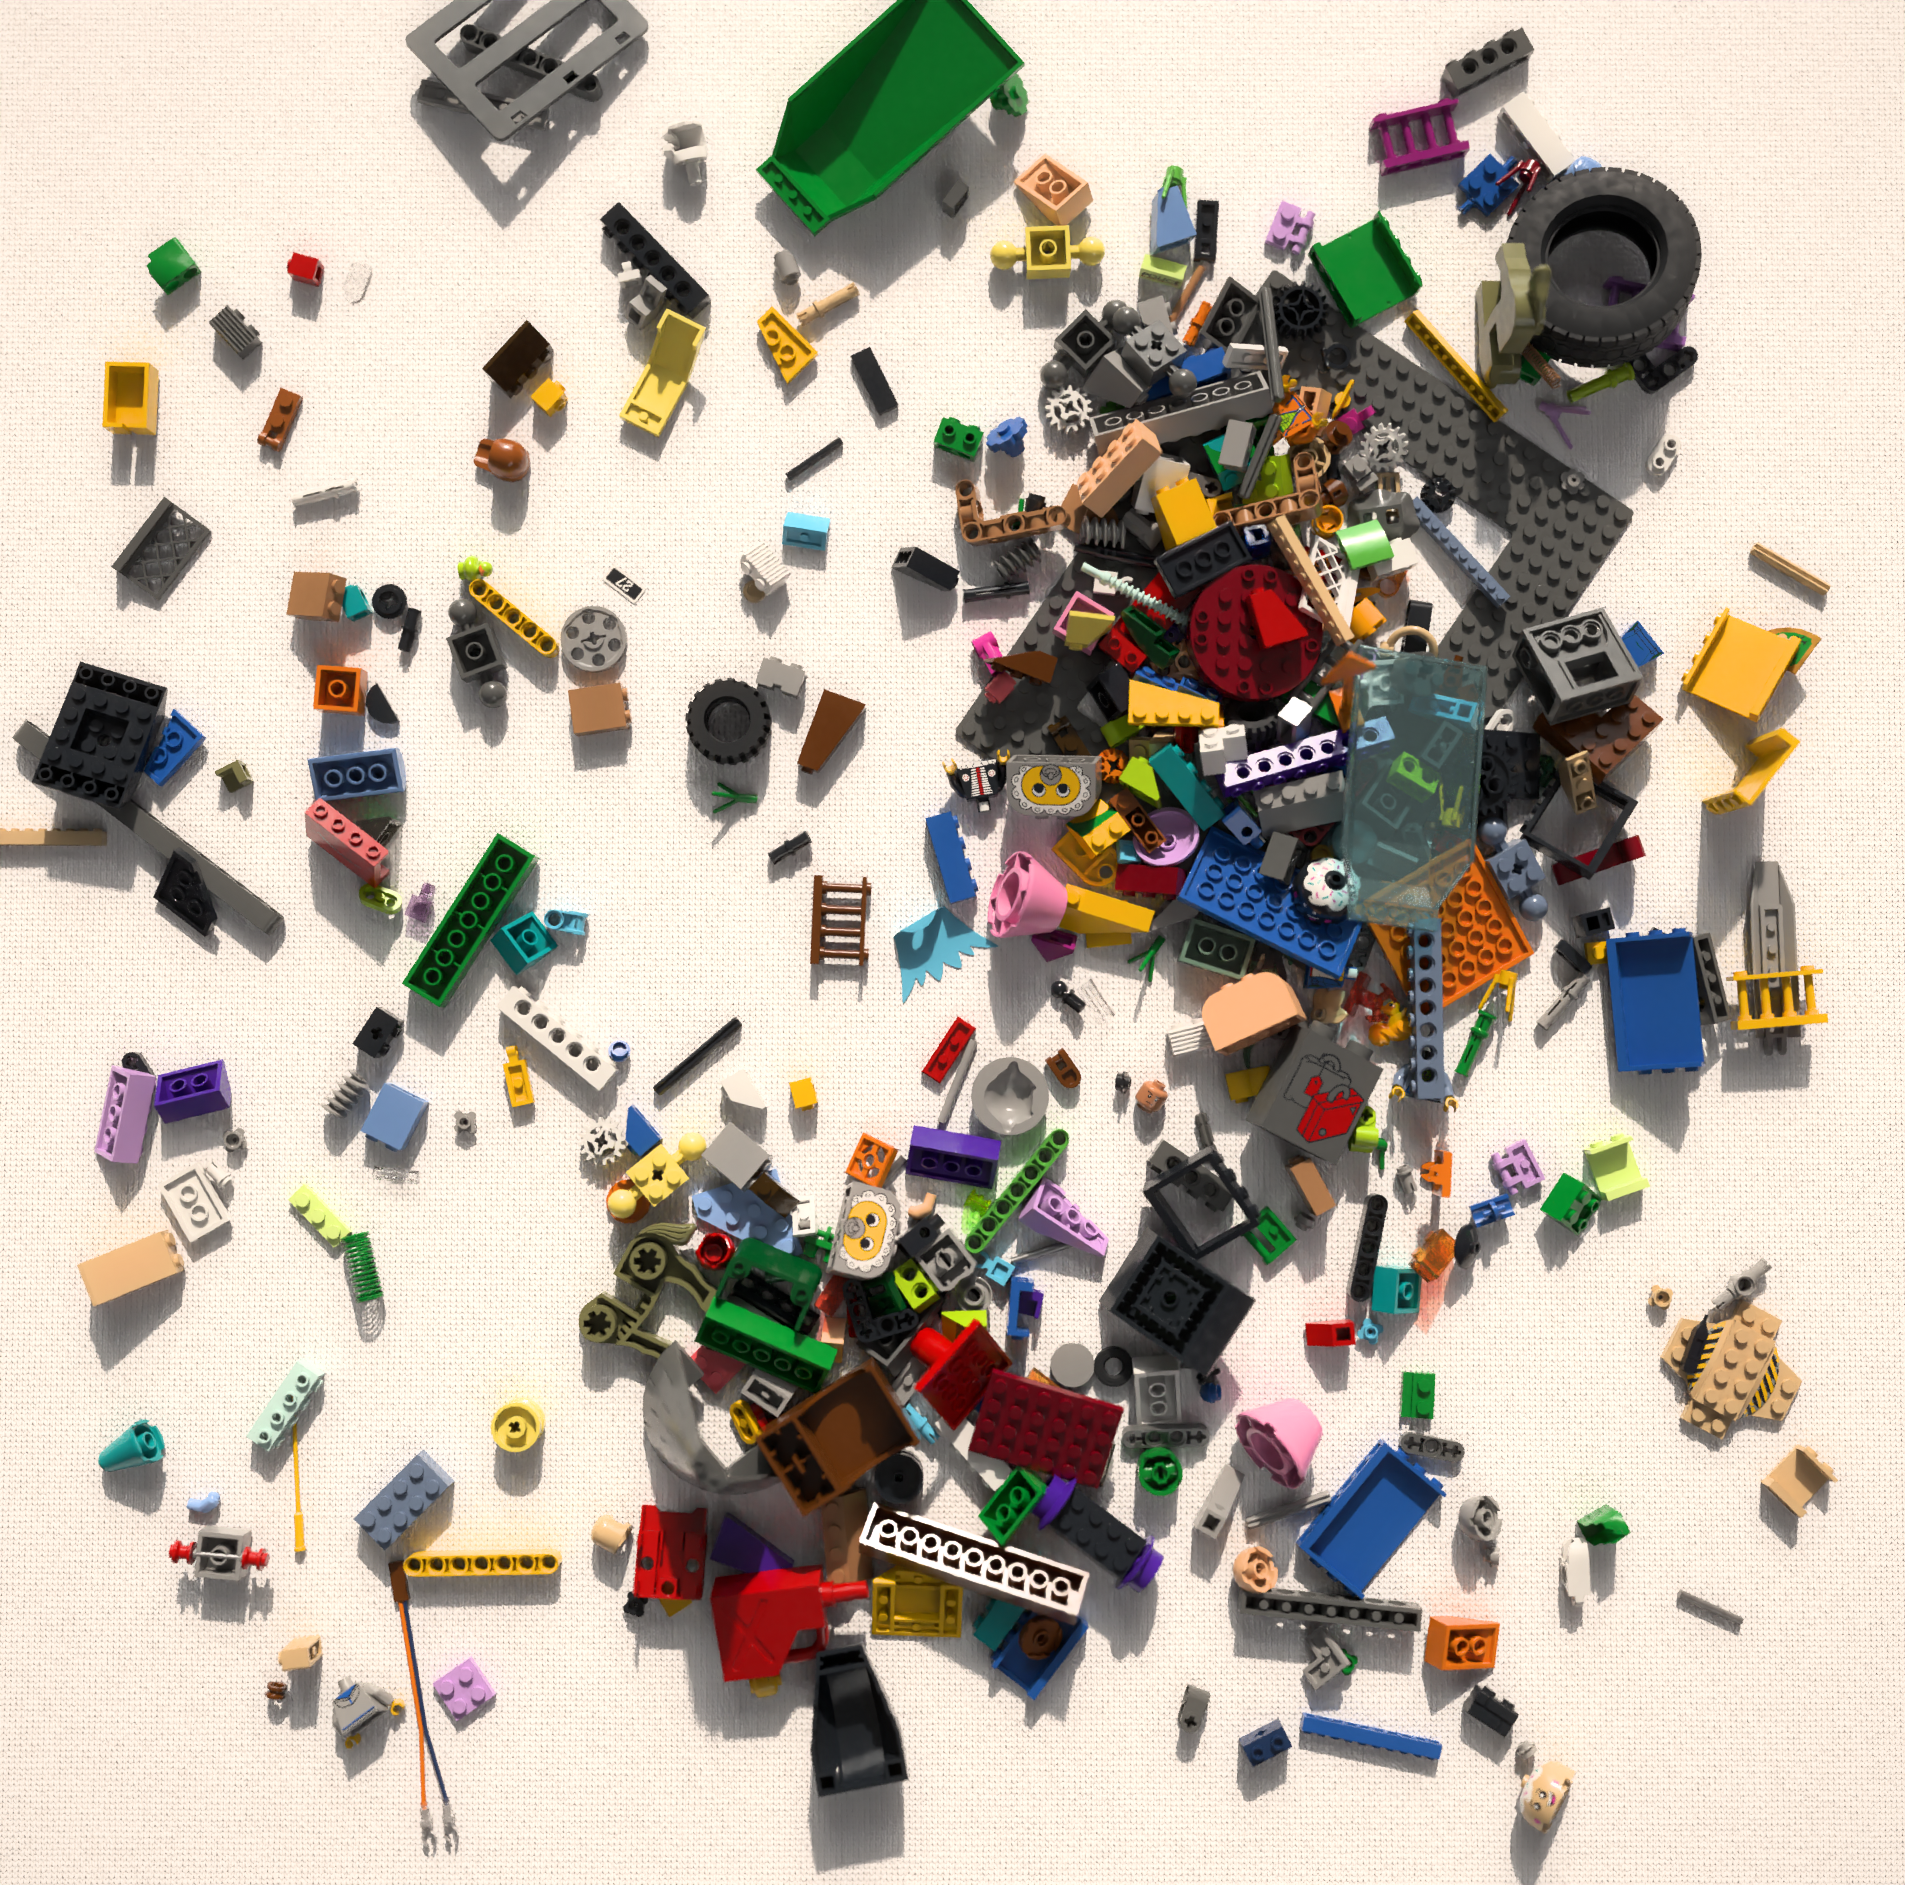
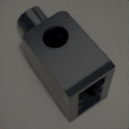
(911, 1242)

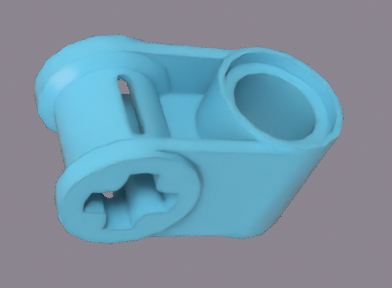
(568, 921)

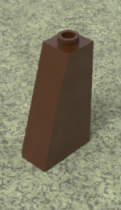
(828, 729)

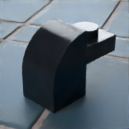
(1593, 922)

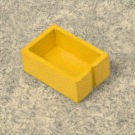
(130, 398)

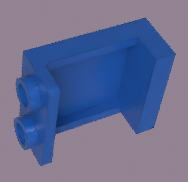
(1016, 1285)

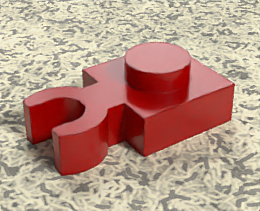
(760, 1414)

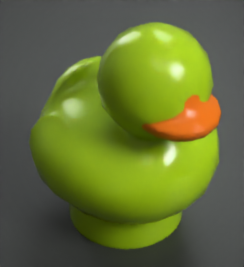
(474, 569)

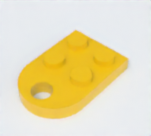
(1079, 862)

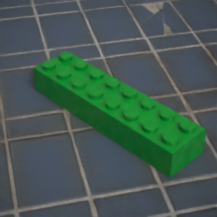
(470, 921)

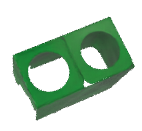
(172, 266)
(1603, 1526)

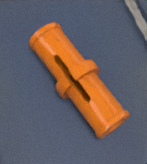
(1192, 334)

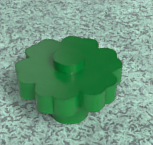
(1011, 97)

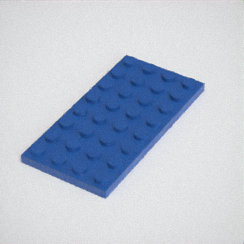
(1231, 890)

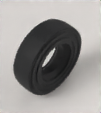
(1113, 1380)

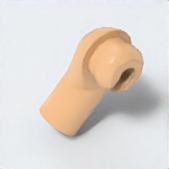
(923, 1210)

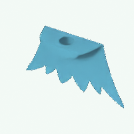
(930, 943)

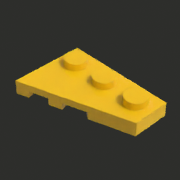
(786, 344)

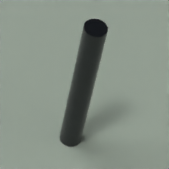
(806, 464)

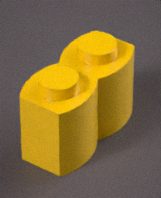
(1245, 1083)

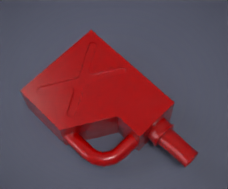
(762, 1612)

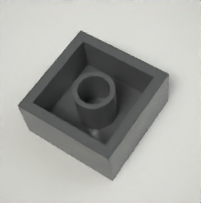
(955, 198)

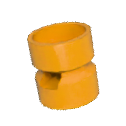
(1327, 522)

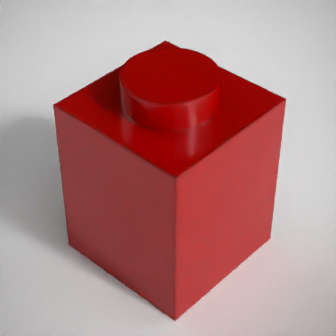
(305, 269)

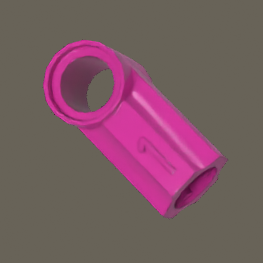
(987, 647)

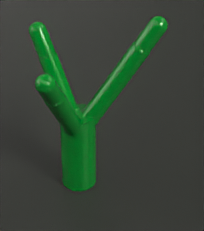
(745, 798)
(1150, 955)

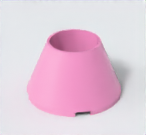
(1025, 899)
(1281, 1439)

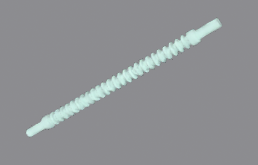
(1106, 579)

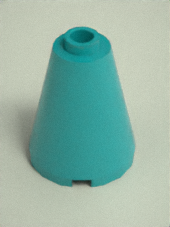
(134, 1447)

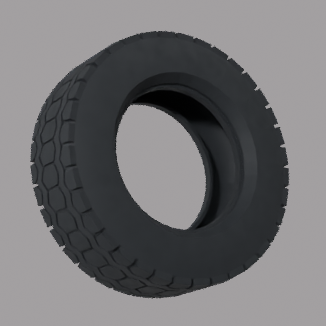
(1648, 218)

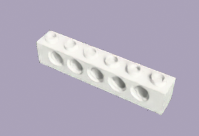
(511, 1007)

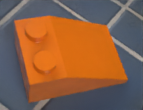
(1461, 1643)

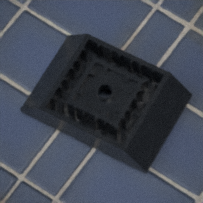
(98, 707)
(1205, 1307)

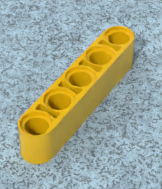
(505, 613)

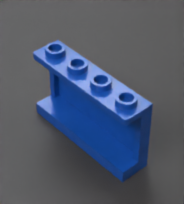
(1033, 1673)

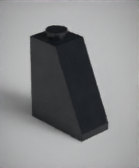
(926, 568)

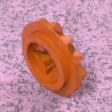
(1111, 755)

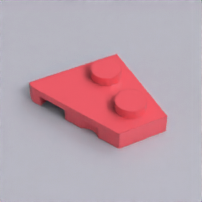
(716, 1366)

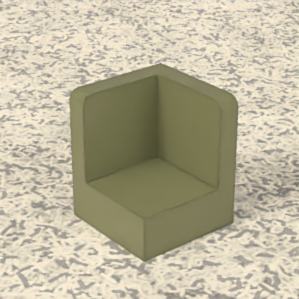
(235, 776)

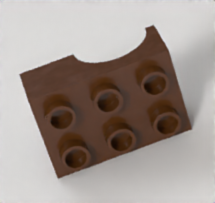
(837, 1436)

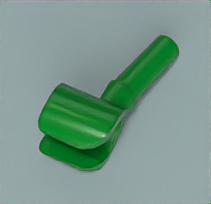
(1016, 525)
(1382, 1147)

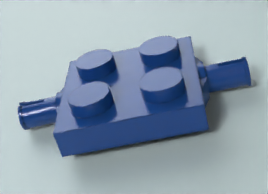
(1481, 188)

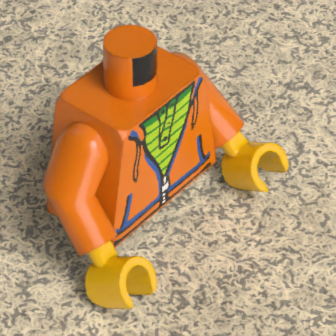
(1298, 422)

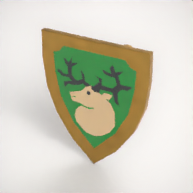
(1808, 644)

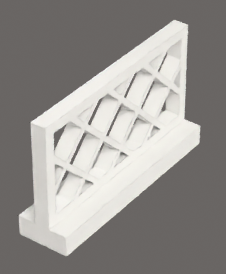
(1347, 580)

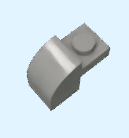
(647, 304)

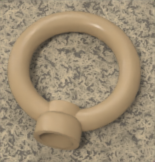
(1411, 630)

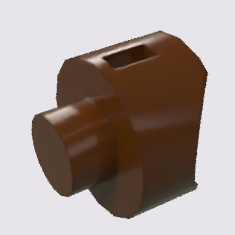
(1336, 434)
(1340, 493)

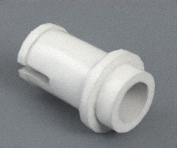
(218, 1174)

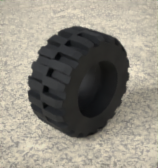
(707, 701)

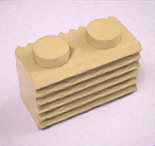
(300, 1653)

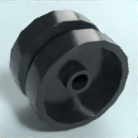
(899, 1490)

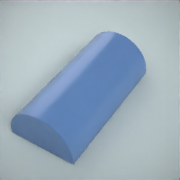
(358, 774)

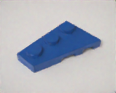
(176, 746)

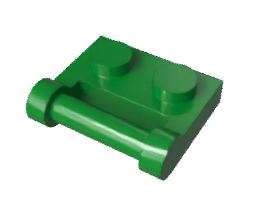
(1274, 1232)

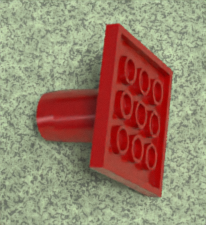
(957, 1370)

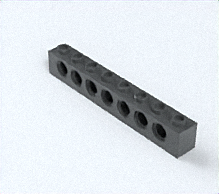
(1332, 1608)

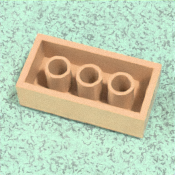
(1118, 468)

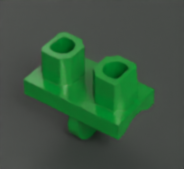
(812, 1244)

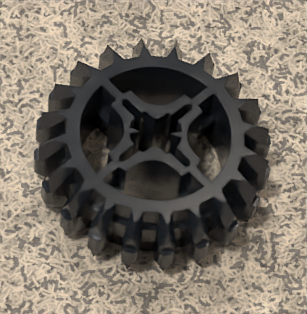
(1309, 311)

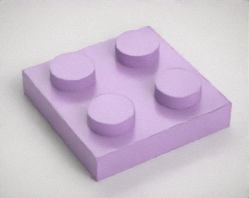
(464, 1688)

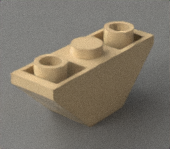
(1577, 782)

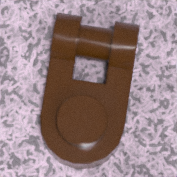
(1069, 1075)

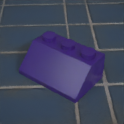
(192, 1091)

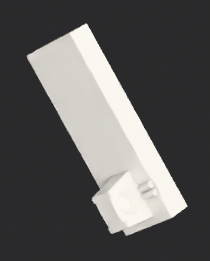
(1250, 356)

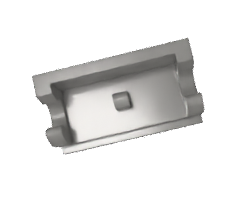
(1237, 445)

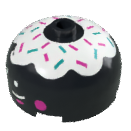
(1321, 891)

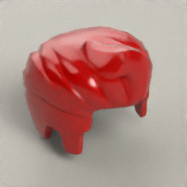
(715, 1251)

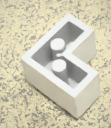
(1222, 746)

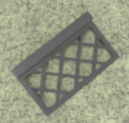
(145, 536)

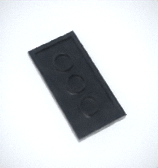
(1202, 559)

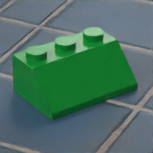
(1013, 1503)

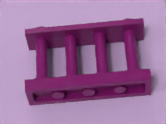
(1413, 158)

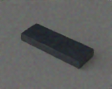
(874, 381)

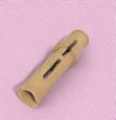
(834, 300)

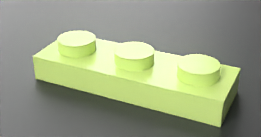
(319, 1215)

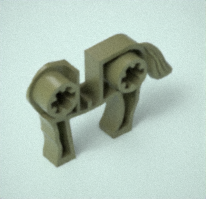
(1510, 314)
(647, 1265)

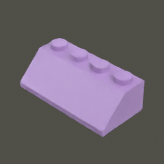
(125, 1115)

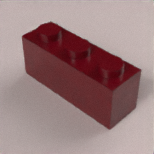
(1149, 880)

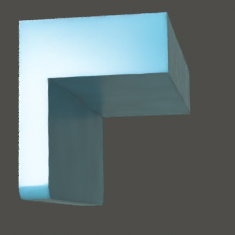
(805, 531)

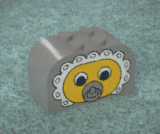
(1053, 784)
(864, 1232)

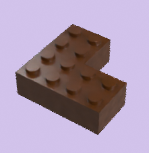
(1605, 738)

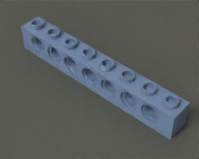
(1435, 1086)

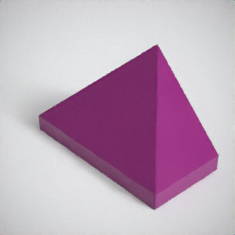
(1054, 944)

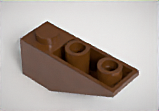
(1031, 665)

